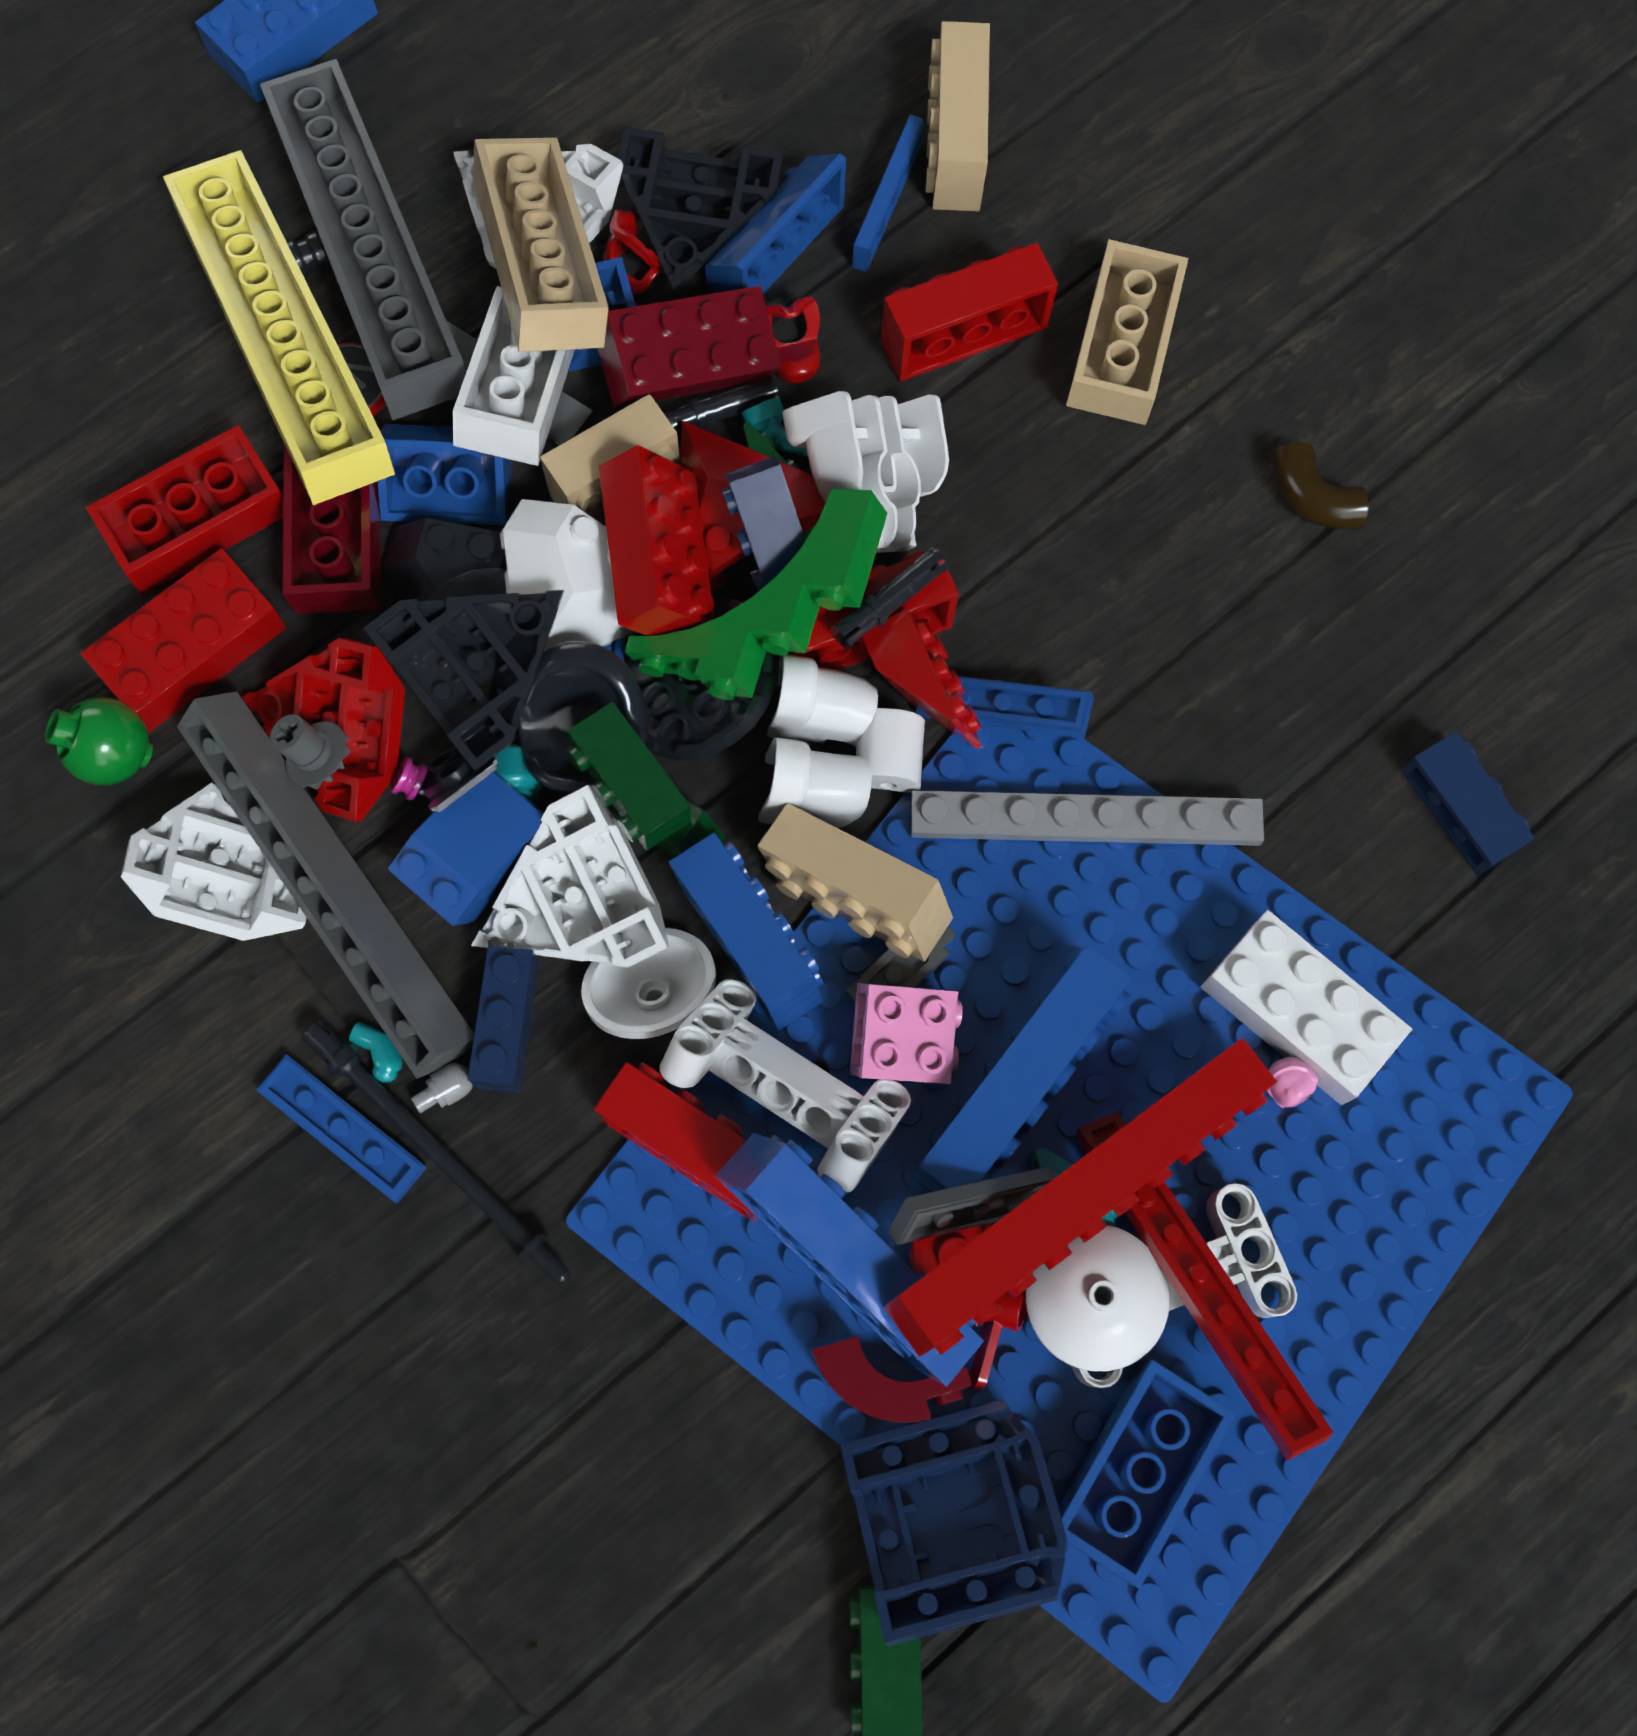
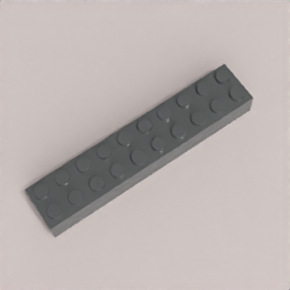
(366, 239)

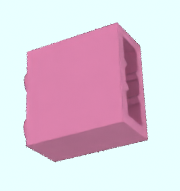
(905, 1033)

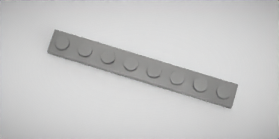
(1087, 818)

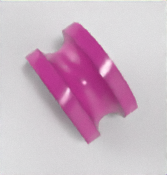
(408, 778)

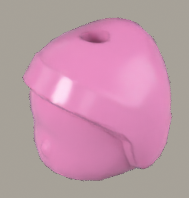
(1294, 1081)

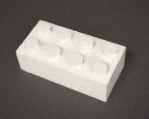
(508, 393)
(1306, 1007)

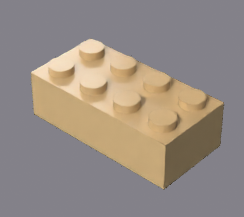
(958, 116)
(1127, 332)
(856, 883)

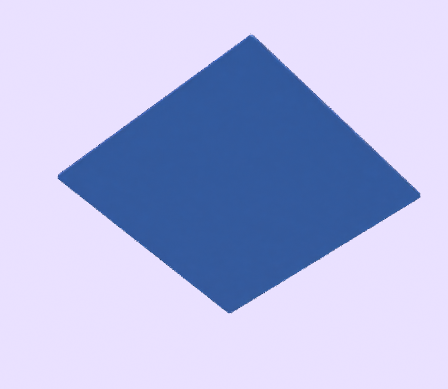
(1359, 1195)

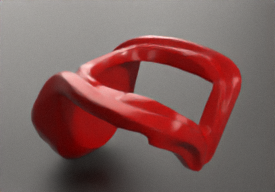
(623, 235)
(800, 358)

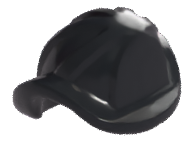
(568, 688)

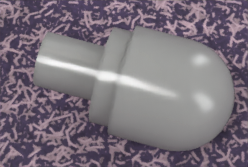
(444, 1087)

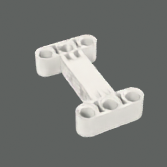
(844, 1121)
(1227, 1249)

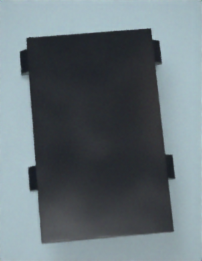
(451, 777)

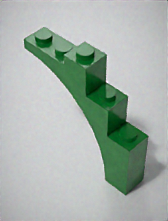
(780, 618)

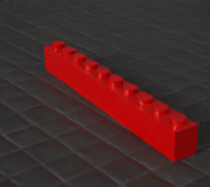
(1078, 1200)

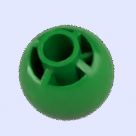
(100, 740)

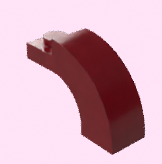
(875, 1395)

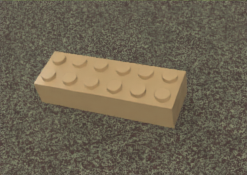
(539, 245)

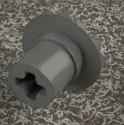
(310, 750)

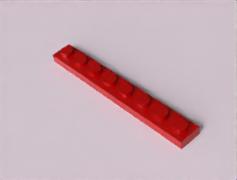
(1220, 1311)

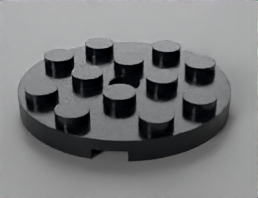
(691, 722)

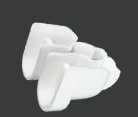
(875, 447)
(839, 707)

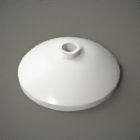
(652, 994)
(1092, 1334)

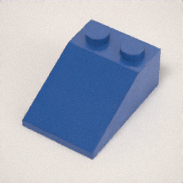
(468, 849)

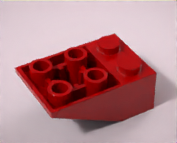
(916, 668)

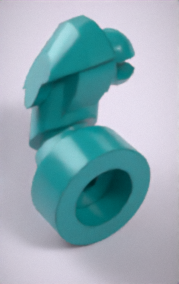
(768, 418)

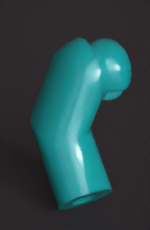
(383, 1052)

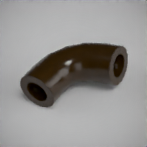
(1312, 496)

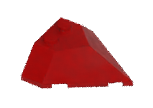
(710, 460)
(361, 695)

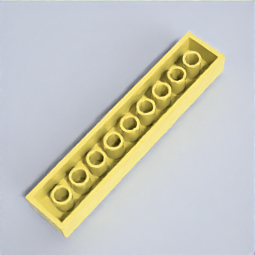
(279, 328)

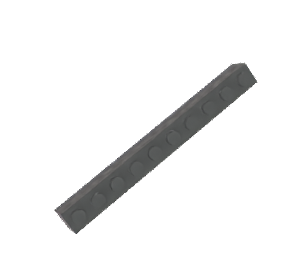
(326, 884)

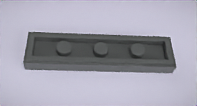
(965, 1205)

